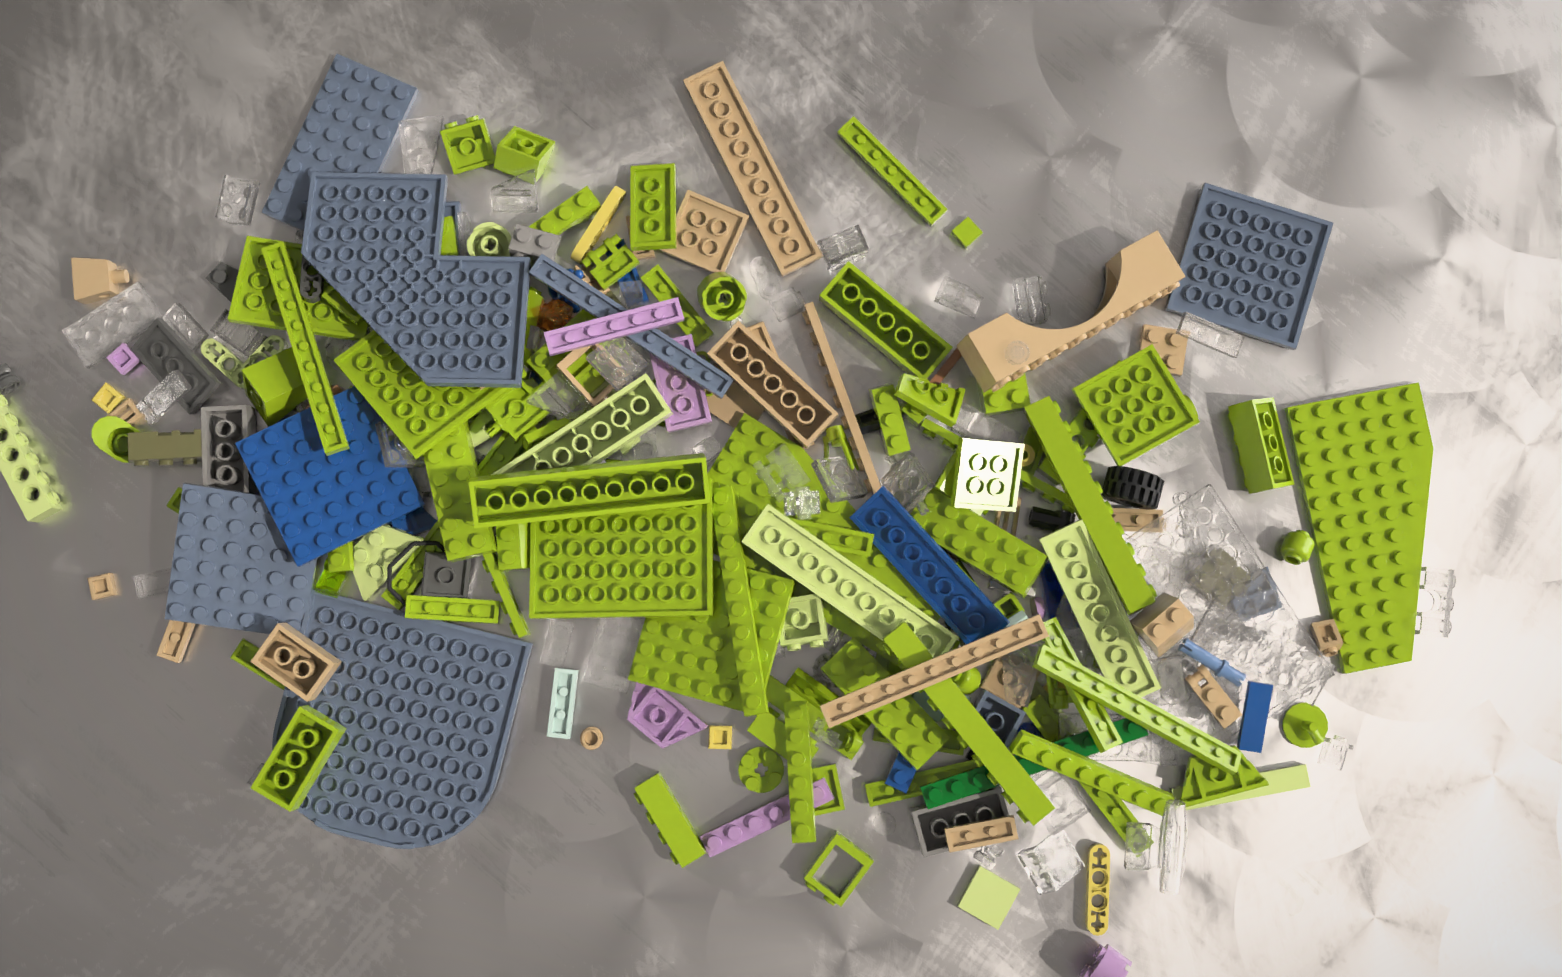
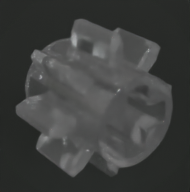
(835, 639)

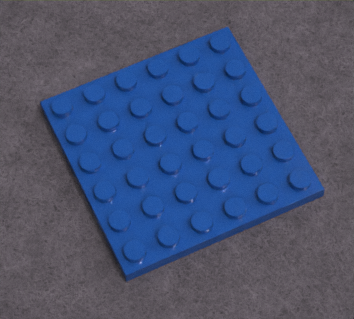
(325, 498)

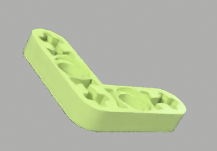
(236, 373)

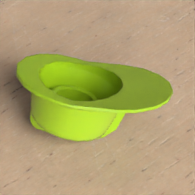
(111, 436)

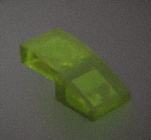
(331, 583)

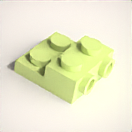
(804, 623)

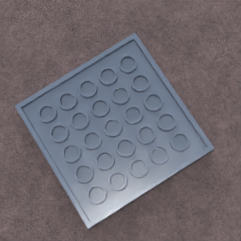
(1250, 266)
(234, 564)

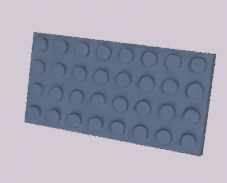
(344, 132)

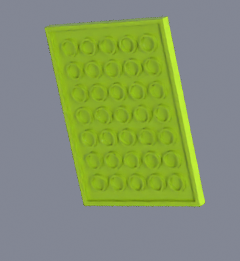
(624, 564)

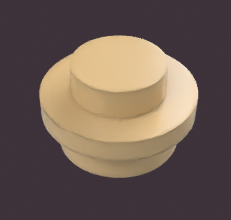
(591, 738)

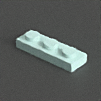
(562, 703)

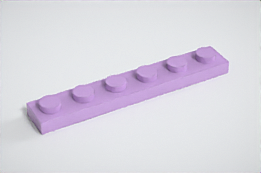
(613, 326)
(758, 821)

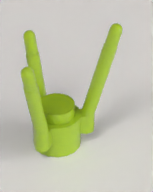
(837, 437)
(1057, 696)

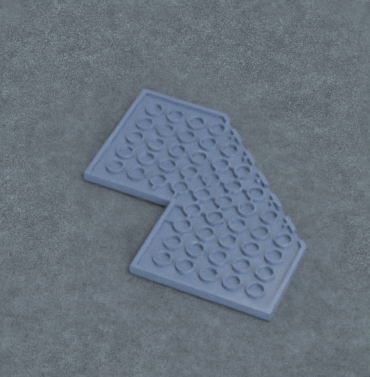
(442, 315)

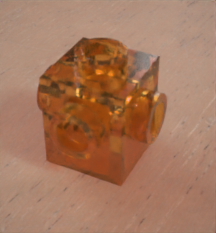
(554, 315)

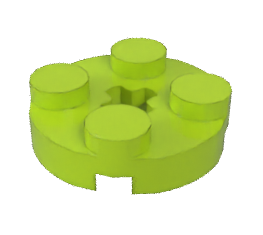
(750, 762)

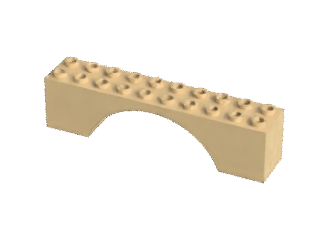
(1133, 282)

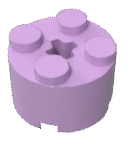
(1107, 963)

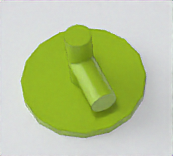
(1305, 725)

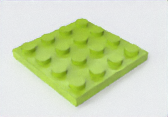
(1135, 405)

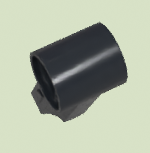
(1049, 519)

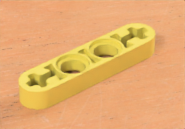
(598, 224)
(1094, 889)

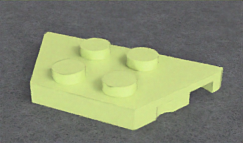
(375, 553)

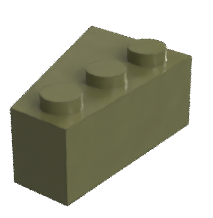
(165, 447)

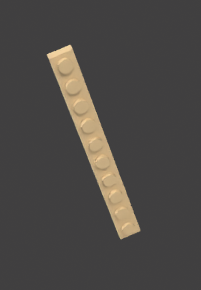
(841, 398)
(934, 670)

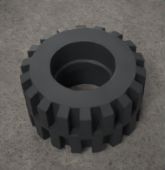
(1132, 487)

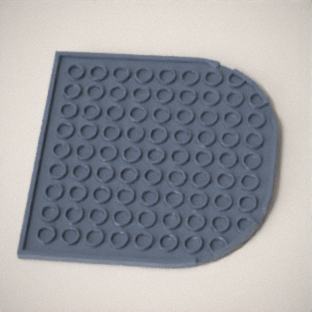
(422, 719)

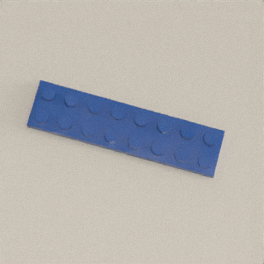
(928, 568)

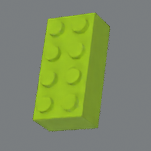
(298, 758)

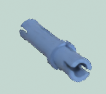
(1219, 666)

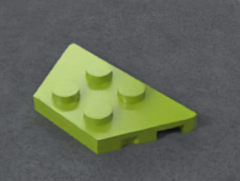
(1206, 782)

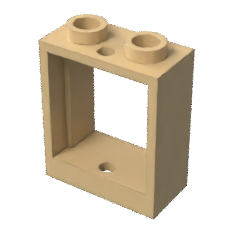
(563, 365)

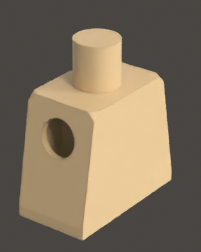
(96, 279)

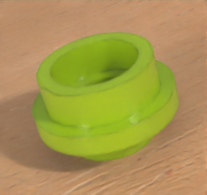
(852, 742)

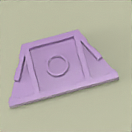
(662, 716)

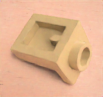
(1327, 637)

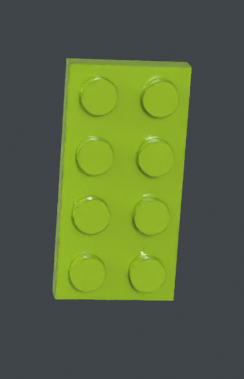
(653, 207)

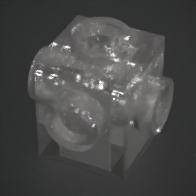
(806, 503)

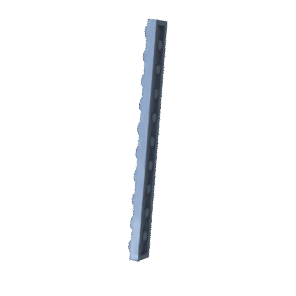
(652, 340)

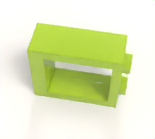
(853, 850)

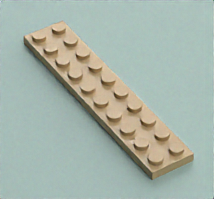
(752, 168)

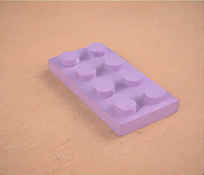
(680, 393)

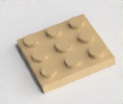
(706, 233)

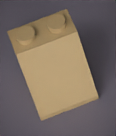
(1163, 623)

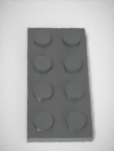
(165, 351)

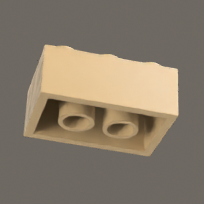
(296, 661)

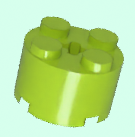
(734, 296)

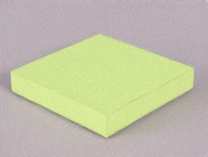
(988, 897)

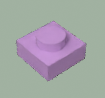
(123, 359)

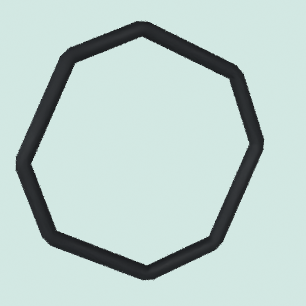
(395, 560)

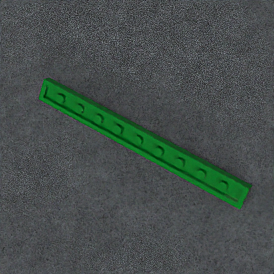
(976, 781)

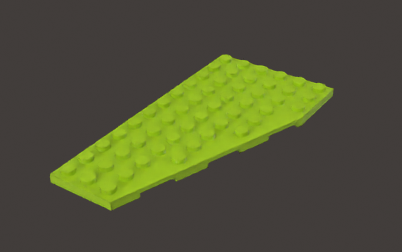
(734, 467)
(1366, 502)

